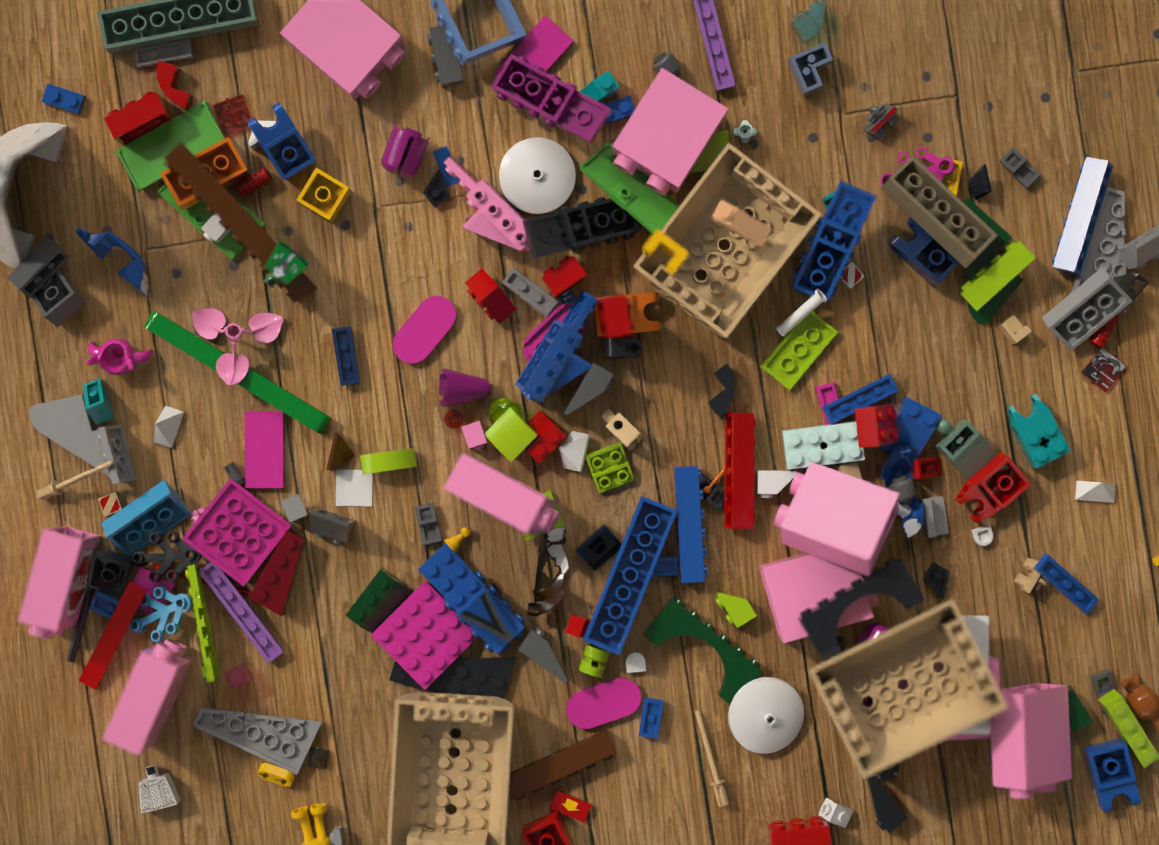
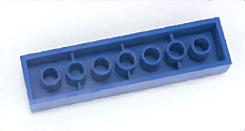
(629, 575)

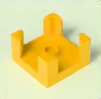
(668, 247)

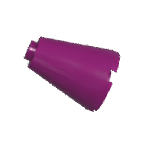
(461, 388)

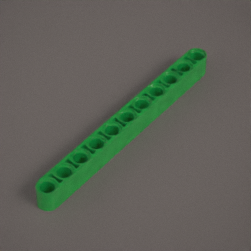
(252, 381)

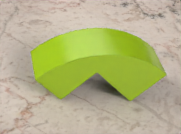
(388, 461)

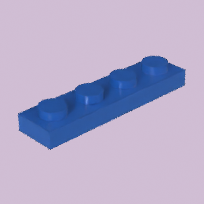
(860, 398)
(1066, 583)

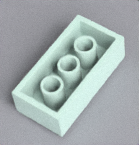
(803, 445)

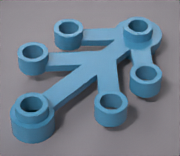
(163, 613)

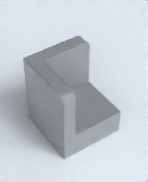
(294, 508)

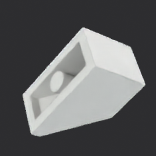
(772, 481)

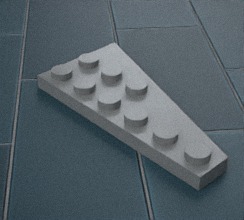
(1106, 239)
(270, 737)

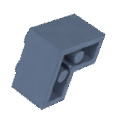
(805, 67)

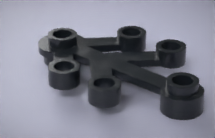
(168, 557)

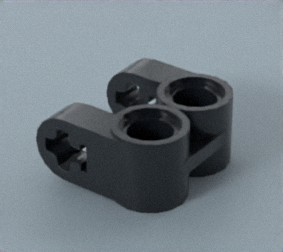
(617, 348)

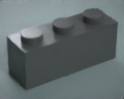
(448, 65)
(38, 267)

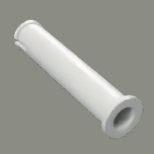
(802, 312)

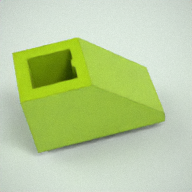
(737, 607)

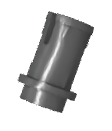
(234, 473)

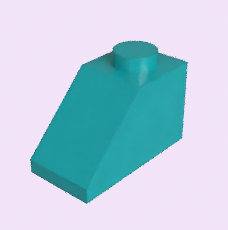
(601, 87)
(97, 401)

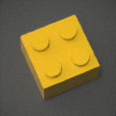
(324, 195)

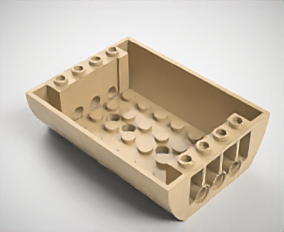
(425, 769)

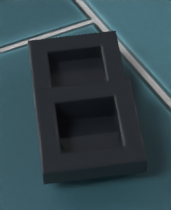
(716, 495)

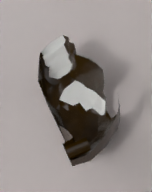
(549, 592)

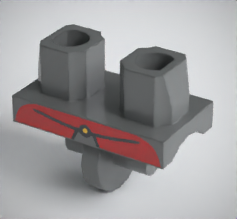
(878, 117)

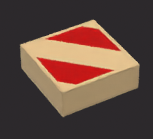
(110, 504)

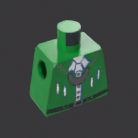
(284, 264)

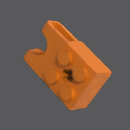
(637, 302)

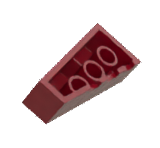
(278, 576)

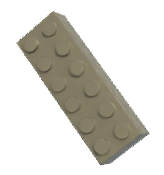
(938, 211)

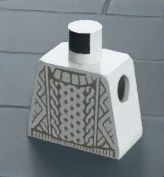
(157, 791)

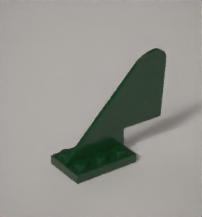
(990, 308)

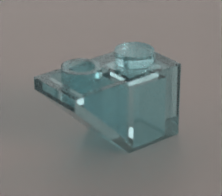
(809, 23)

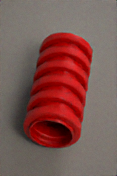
(253, 182)
(1101, 335)

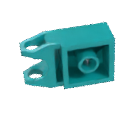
(1031, 429)

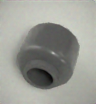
(668, 62)
(905, 487)

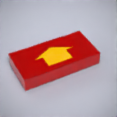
(570, 805)

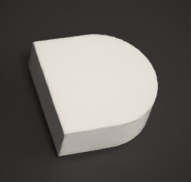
(983, 535)
(635, 663)

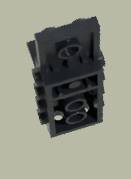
(580, 227)

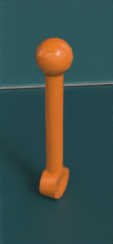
(707, 489)

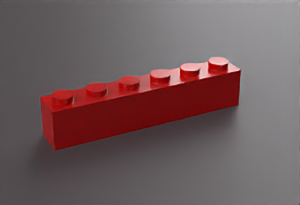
(739, 471)

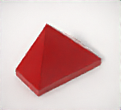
(927, 468)

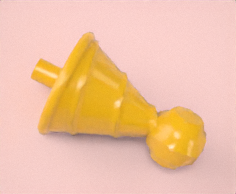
(455, 542)

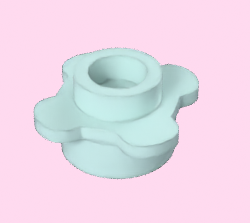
(745, 126)

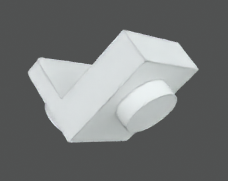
(835, 813)

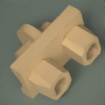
(1027, 583)

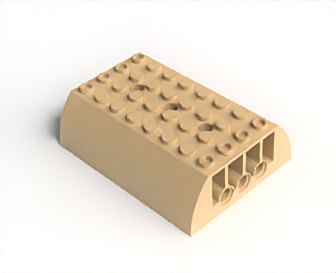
(744, 270)
(931, 705)

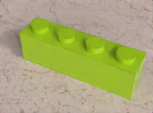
(997, 275)
(1129, 728)

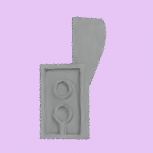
(70, 427)

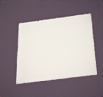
(353, 488)

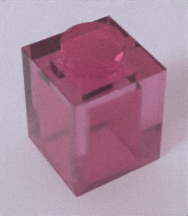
(238, 675)

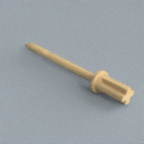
(56, 487)
(718, 784)

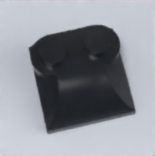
(109, 571)

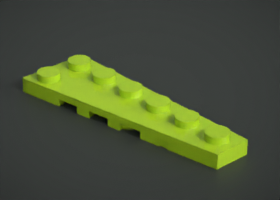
(211, 666)

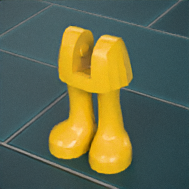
(317, 811)

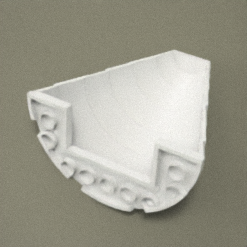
(35, 139)

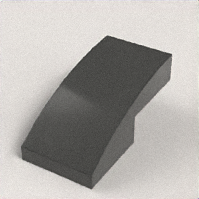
(1019, 168)
(428, 524)
(1102, 684)

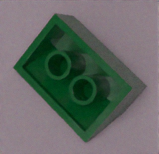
(378, 601)

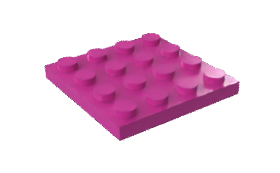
(236, 532)
(424, 635)

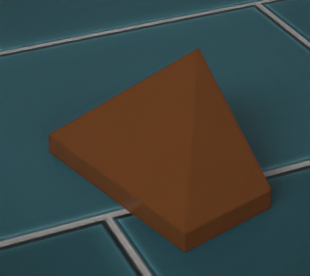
(339, 452)

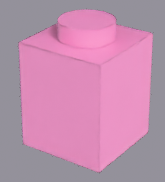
(474, 435)

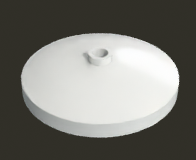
(542, 193)
(766, 715)

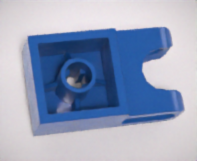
(280, 137)
(1115, 778)

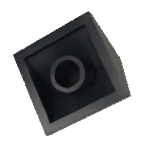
(598, 547)

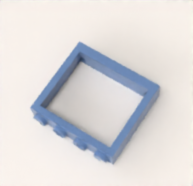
(454, 37)

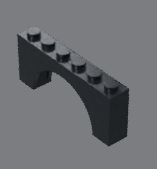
(822, 620)

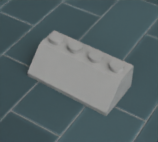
(1141, 249)
(1086, 309)

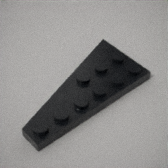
(466, 677)

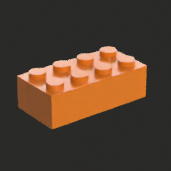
(220, 160)

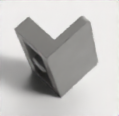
(934, 516)

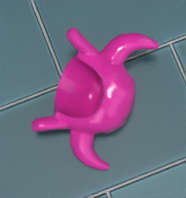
(116, 356)

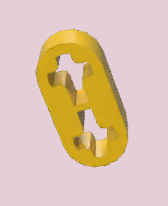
(276, 775)

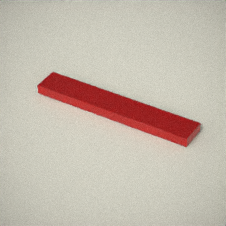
(113, 635)

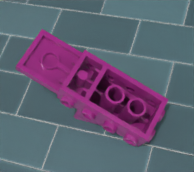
(549, 98)

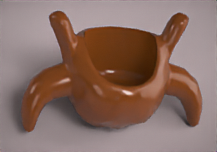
(1142, 700)

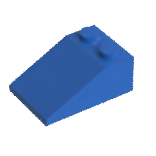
(915, 426)

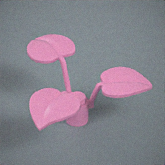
(235, 367)

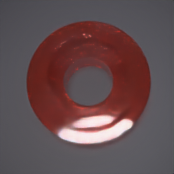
(459, 419)

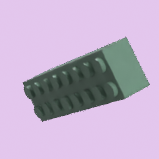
(172, 20)

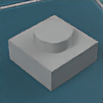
(337, 836)

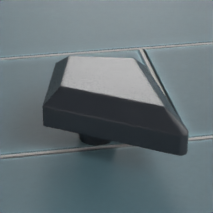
(980, 183)
(436, 190)
(937, 578)

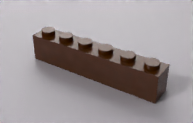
(559, 764)

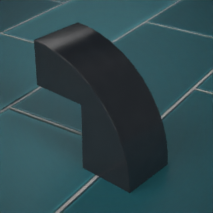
(723, 400)

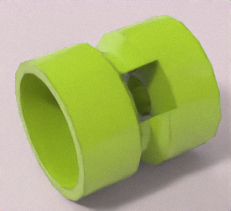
(596, 654)

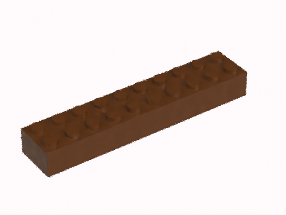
(232, 215)

